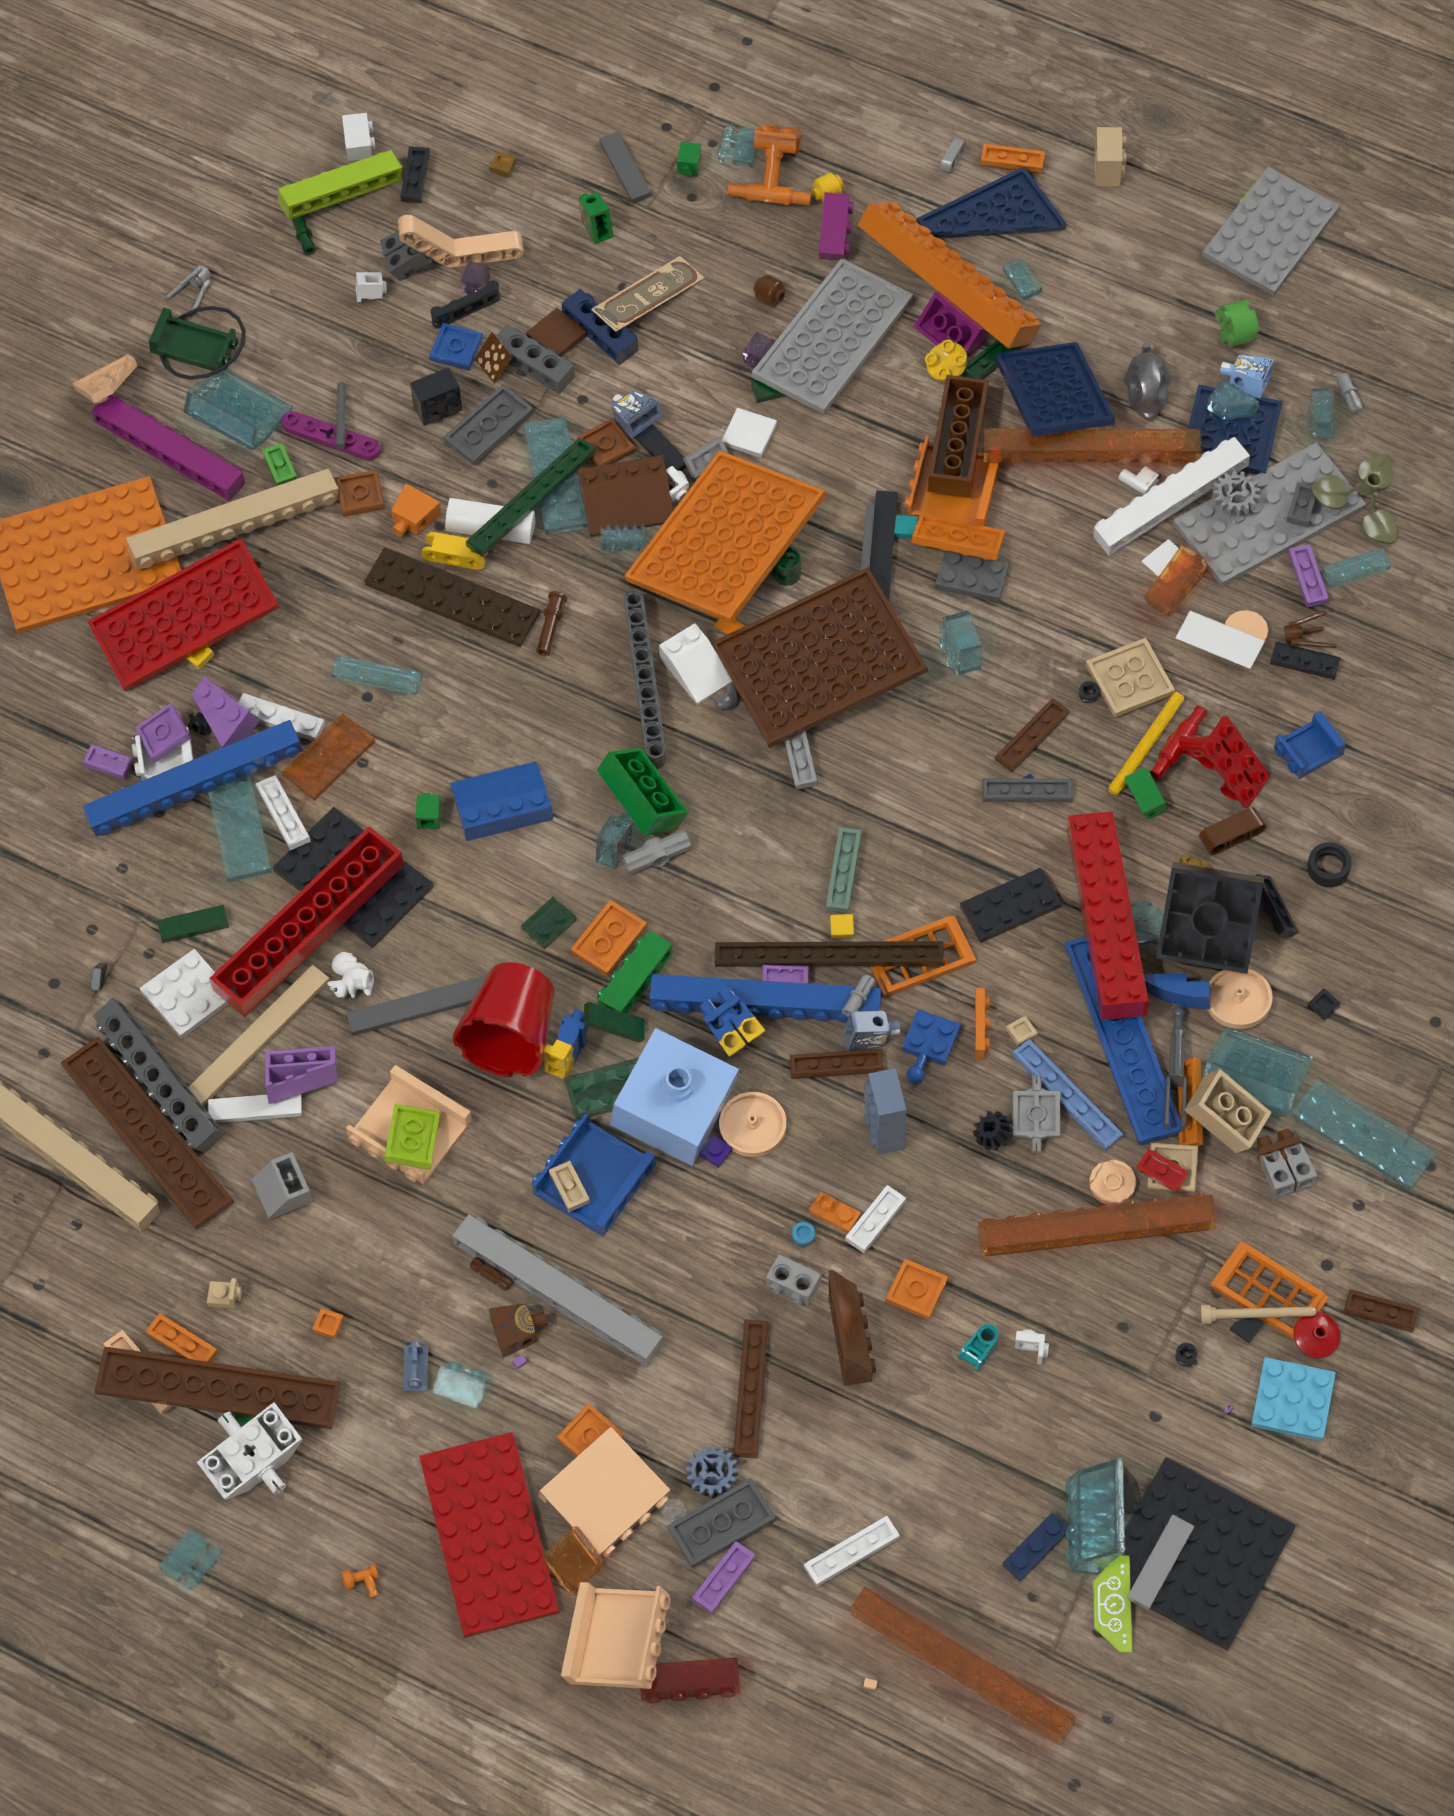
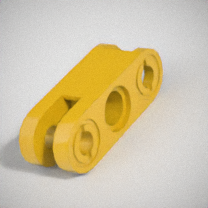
(451, 551)

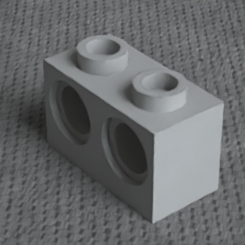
(797, 1275)

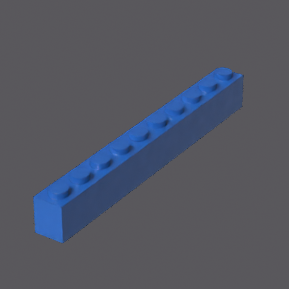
(193, 778)
(761, 997)

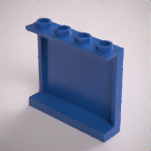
(606, 1169)

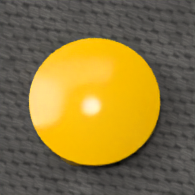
(946, 359)

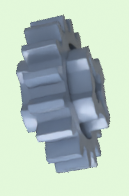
(712, 1461)

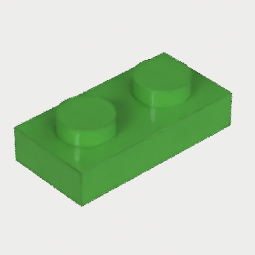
(279, 464)

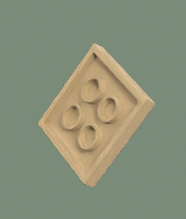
(1130, 677)

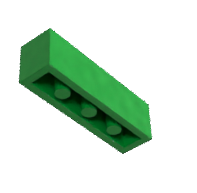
(636, 973)

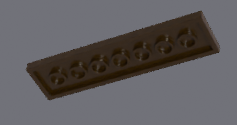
(452, 597)

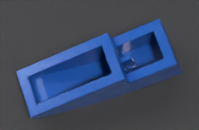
(1178, 990)

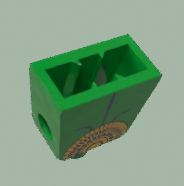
(593, 208)

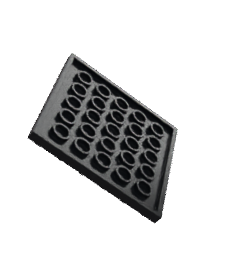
(1222, 1560)

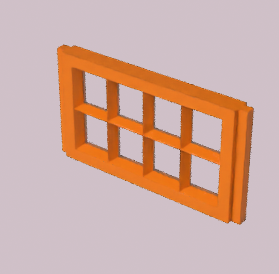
(958, 940)
(1231, 1267)

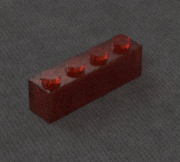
(694, 1679)

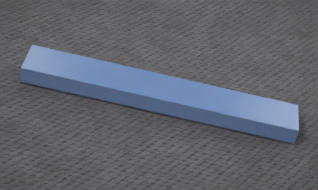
(1071, 1098)

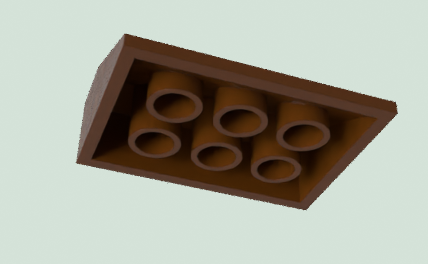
(626, 494)
(850, 1330)

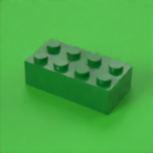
(642, 791)

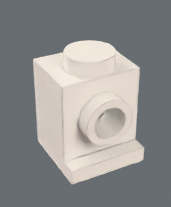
(369, 285)

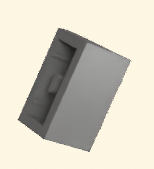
(281, 1186)

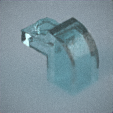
(1321, 413)

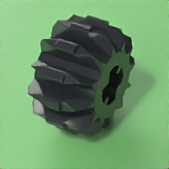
(996, 1122)

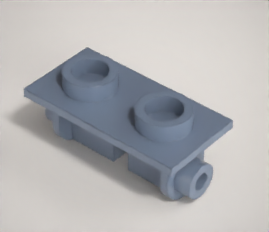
(415, 1367)

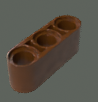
(1232, 831)

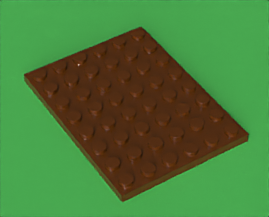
(819, 657)

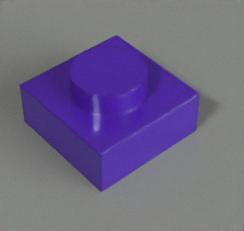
(715, 1151)

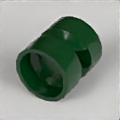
(788, 568)

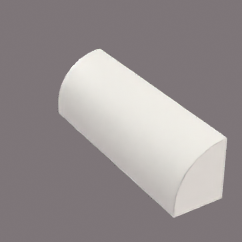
(470, 516)

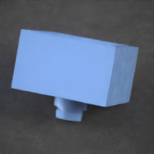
(673, 1096)

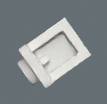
(679, 484)
(1032, 1341)

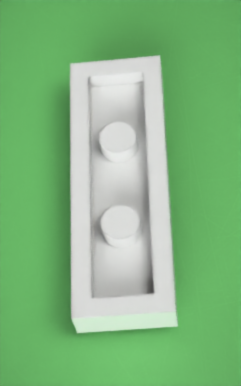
(875, 1219)

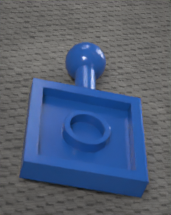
(929, 1039)

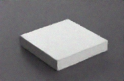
(749, 432)

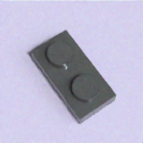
(1301, 505)

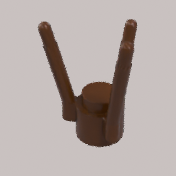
(1294, 632)

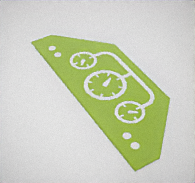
(1111, 1604)

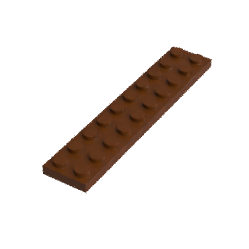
(147, 1133)
(216, 1387)

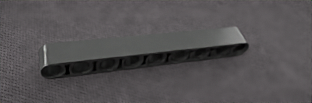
(643, 669)

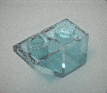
(1231, 402)

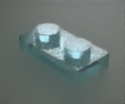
(1022, 278)

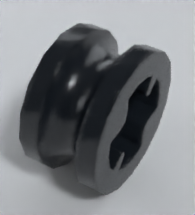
(1085, 687)
(1181, 1360)

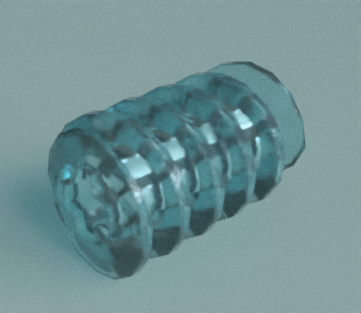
(623, 537)

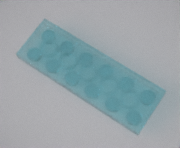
(565, 506)
(239, 829)
(1364, 1134)

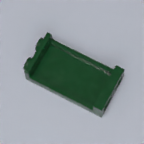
(191, 342)

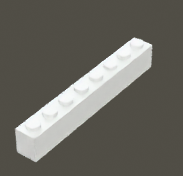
(1170, 496)

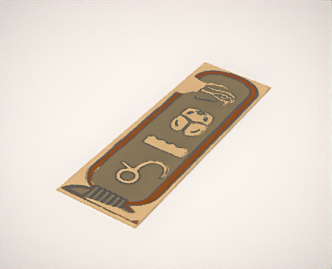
(647, 293)

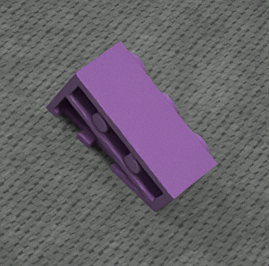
(224, 713)
(299, 1071)

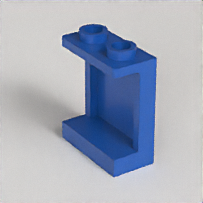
(1310, 746)

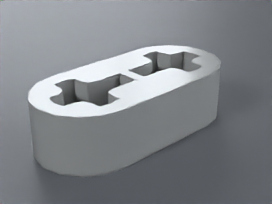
(953, 155)

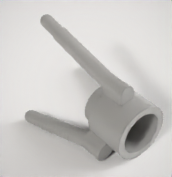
(197, 278)

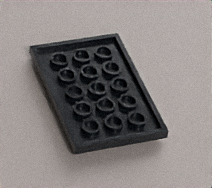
(381, 910)

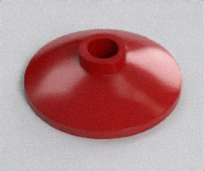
(1308, 1340)

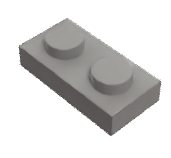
(700, 458)

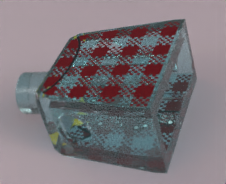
(616, 832)

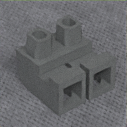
(403, 258)

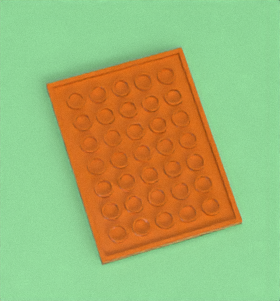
(725, 536)
(76, 554)

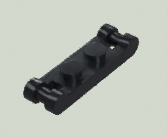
(466, 305)

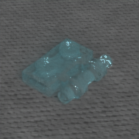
(744, 151)
(185, 1554)

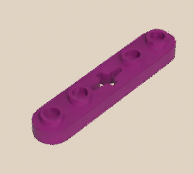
(311, 429)

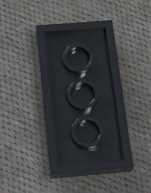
(1010, 905)

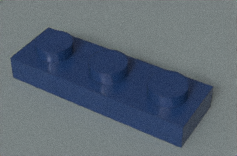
(1035, 1547)

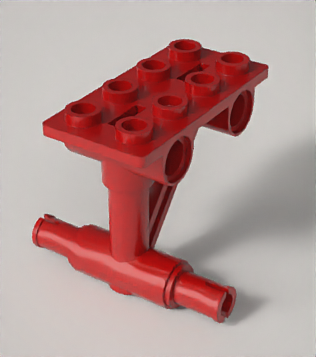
(1220, 751)

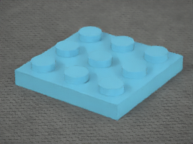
(1293, 1399)

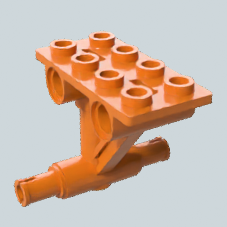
(775, 144)

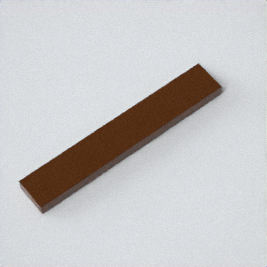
(750, 1389)

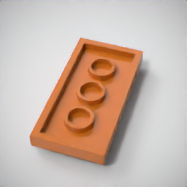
(958, 537)

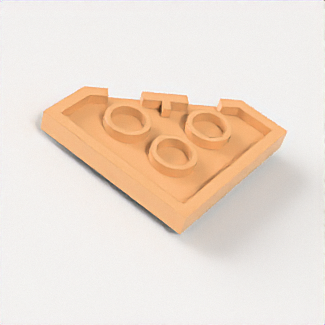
(106, 380)

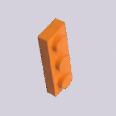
(1012, 158)
(981, 1024)
(180, 1340)

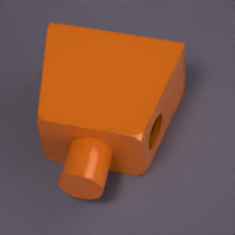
(413, 511)

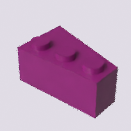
(835, 226)

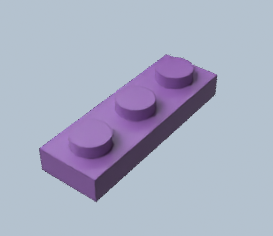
(1308, 575)
(723, 1577)

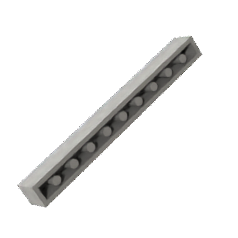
(559, 1290)

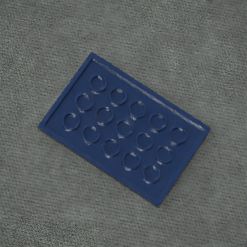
(1054, 389)

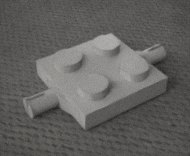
(1036, 1114)

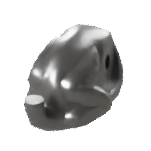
(1147, 382)

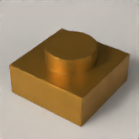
(502, 164)

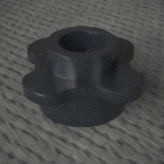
(198, 723)

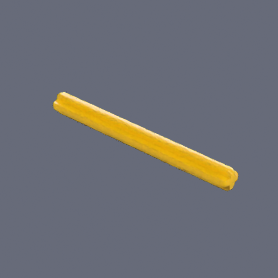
(1146, 743)

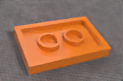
(608, 938)

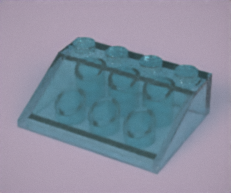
(236, 408)
(1261, 1068)
(1095, 1517)

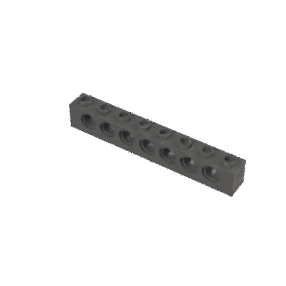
(207, 1131)

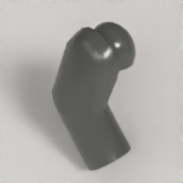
(729, 699)

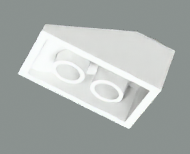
(694, 663)

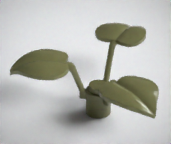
(1375, 475)

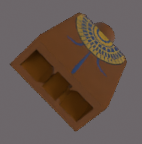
(515, 1327)

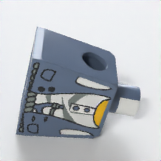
(635, 412)
(868, 1030)

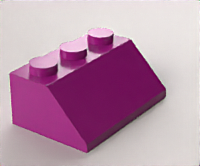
(945, 321)

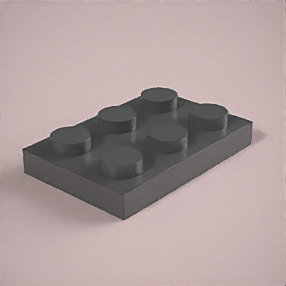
(972, 576)

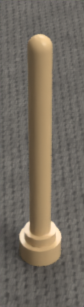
(1211, 1313)

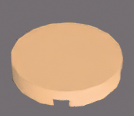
(1249, 623)
(1112, 1182)

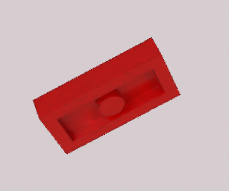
(1162, 1170)

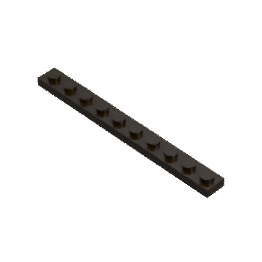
(830, 953)

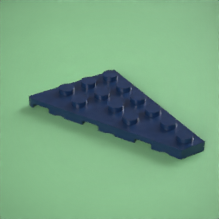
(1000, 207)

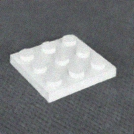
(184, 994)

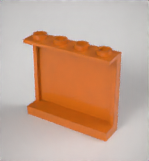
(959, 508)

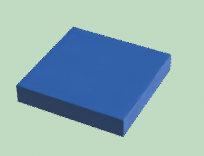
(456, 346)

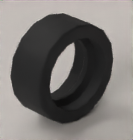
(1324, 879)

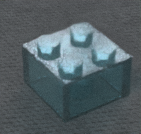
(961, 643)

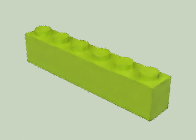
(339, 184)

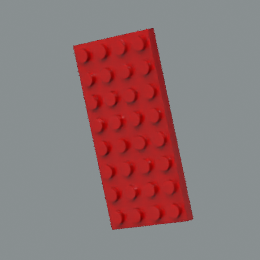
(183, 614)
(488, 1535)

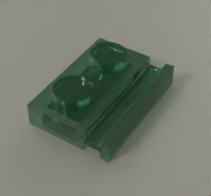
(548, 922)

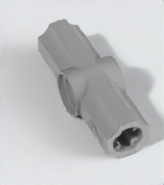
(656, 852)

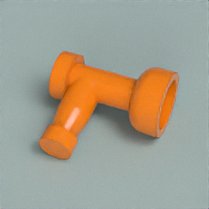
(368, 1575)

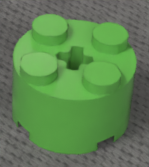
(1237, 323)

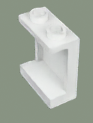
(148, 768)

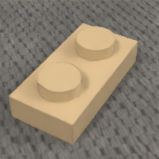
(569, 1186)

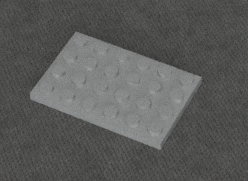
(1270, 231)

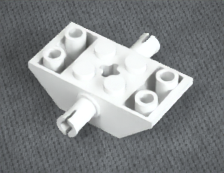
(233, 1468)

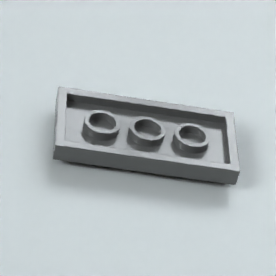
(488, 424)
(721, 1523)

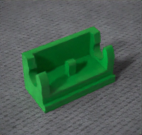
(1146, 793)

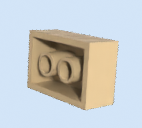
(1228, 1111)

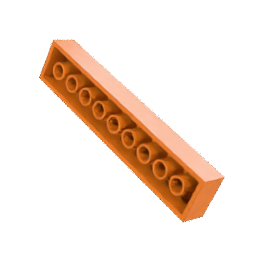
(950, 274)

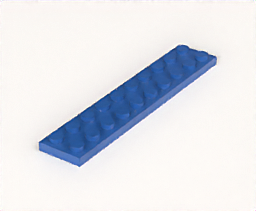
(1129, 1058)

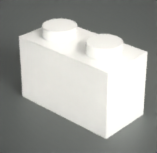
(357, 136)

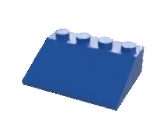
(501, 801)

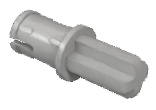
(1349, 392)
(858, 995)

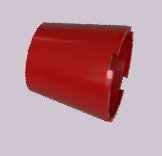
(507, 1021)

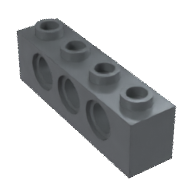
(538, 368)

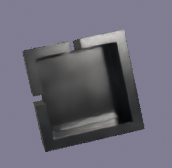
(436, 396)

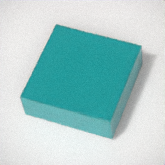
(905, 526)

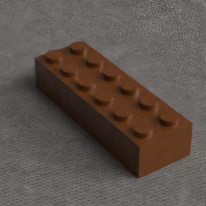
(958, 436)

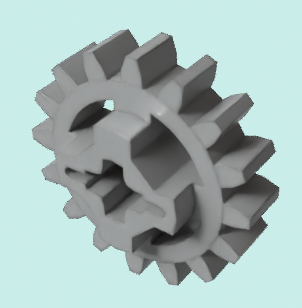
(1236, 493)

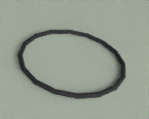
(224, 366)

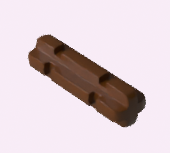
(491, 1273)

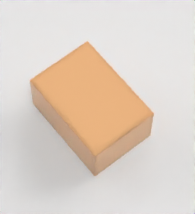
(870, 1684)

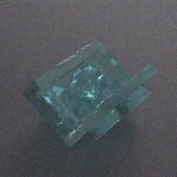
(460, 1384)

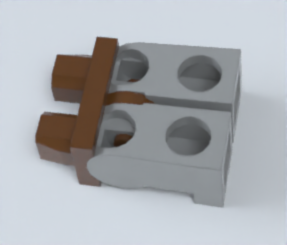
(1285, 1164)

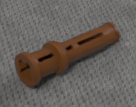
(552, 614)

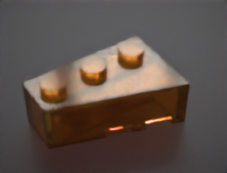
(1176, 580)

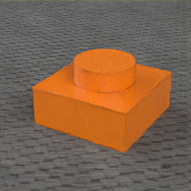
(328, 1323)

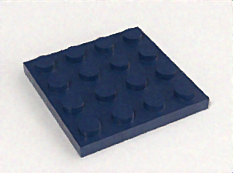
(1253, 433)

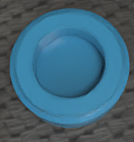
(803, 1234)

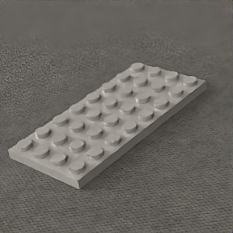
(832, 336)
(1244, 542)

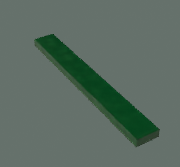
(530, 497)

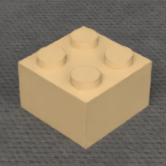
(1109, 156)

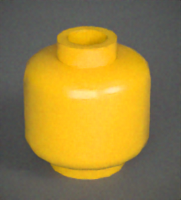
(827, 183)

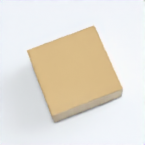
(1021, 1031)

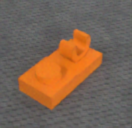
(834, 1212)

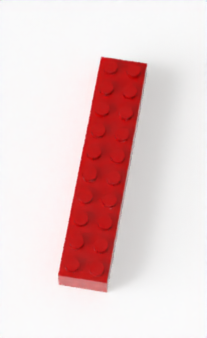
(1107, 916)
(306, 921)

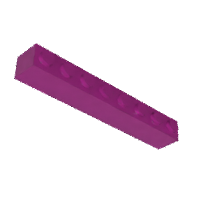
(169, 447)

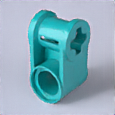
(977, 1350)

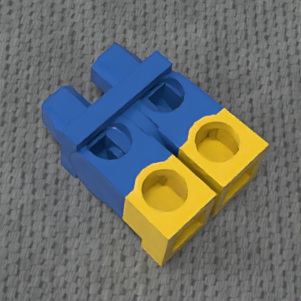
(725, 1017)
(565, 1051)

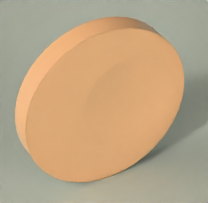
(1240, 999)
(752, 1124)

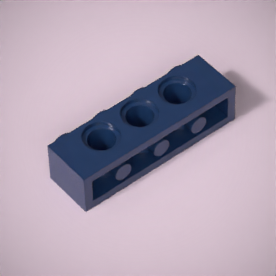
(579, 308)

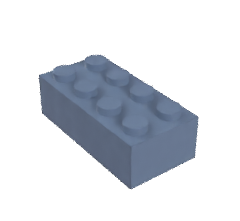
(885, 1111)

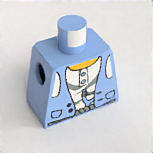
(1249, 373)

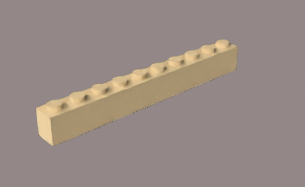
(232, 519)
(76, 1160)

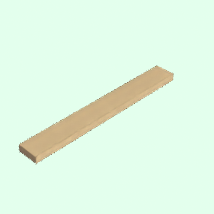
(258, 1034)

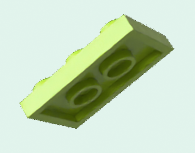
(412, 1136)

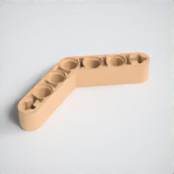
(458, 251)

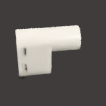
(1142, 482)

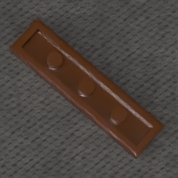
(1032, 735)
(836, 1063)

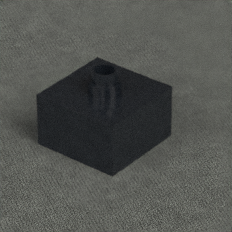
(1210, 917)

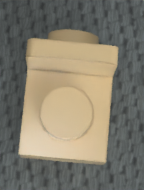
(224, 1294)

